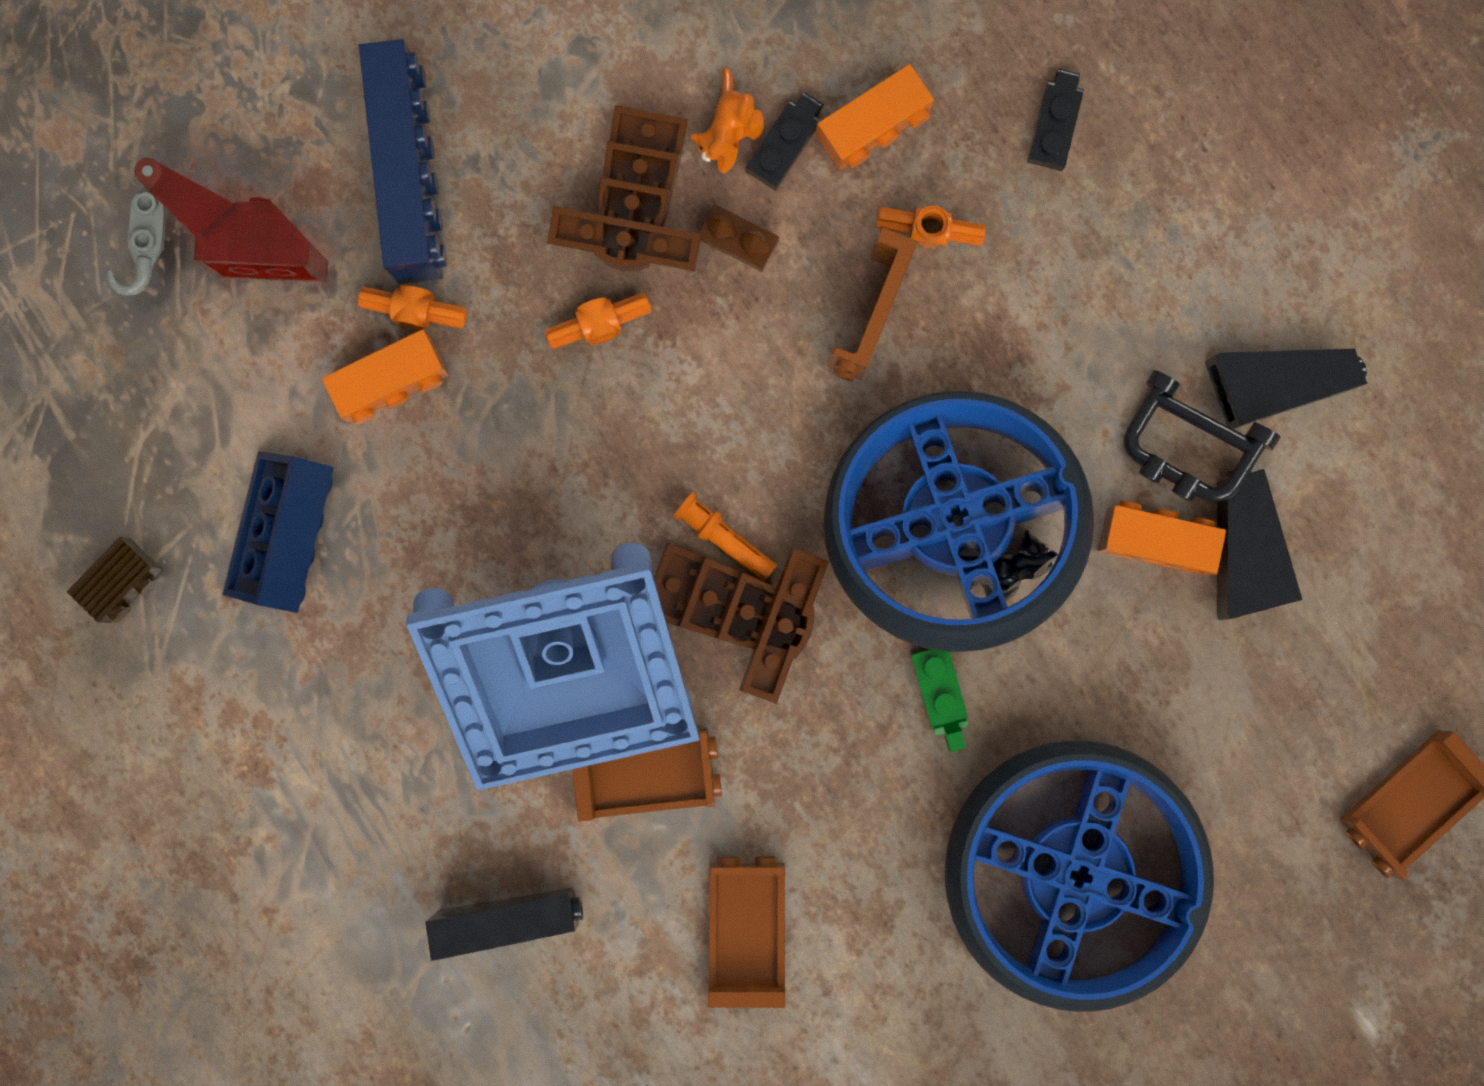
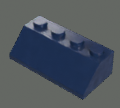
(278, 531)

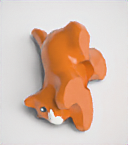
(732, 122)

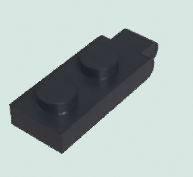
(1056, 121)
(785, 141)

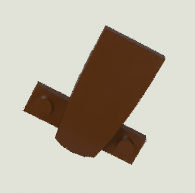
(633, 198)
(744, 610)

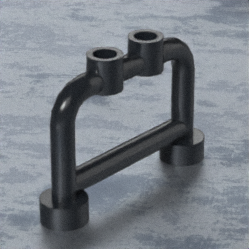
(1187, 485)

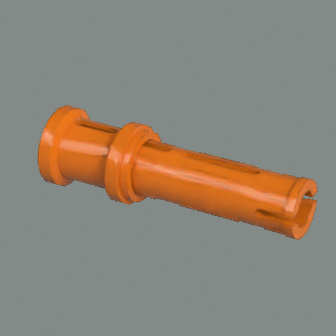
(711, 527)

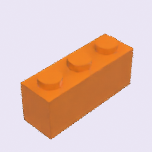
(875, 118)
(386, 378)
(1162, 538)

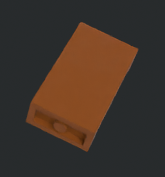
(893, 251)
(650, 781)
(1417, 803)
(746, 933)

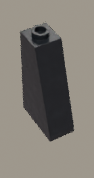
(1275, 382)
(1254, 559)
(502, 923)

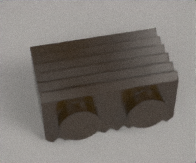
(115, 581)

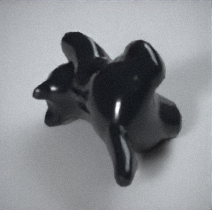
(1026, 562)

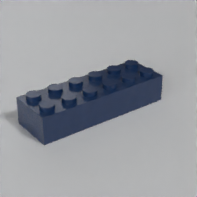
(401, 162)

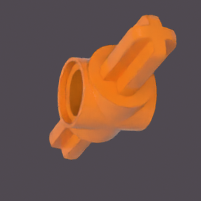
(950, 229)
(412, 307)
(598, 321)

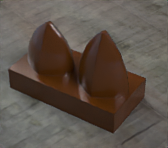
(738, 237)

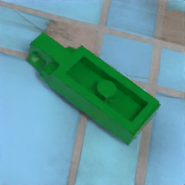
(941, 696)

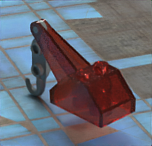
(230, 237)

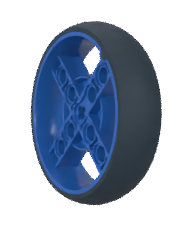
(925, 423)
(1047, 978)

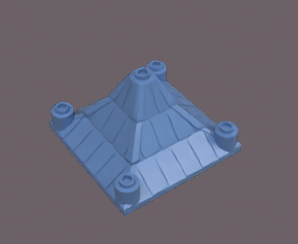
(556, 672)

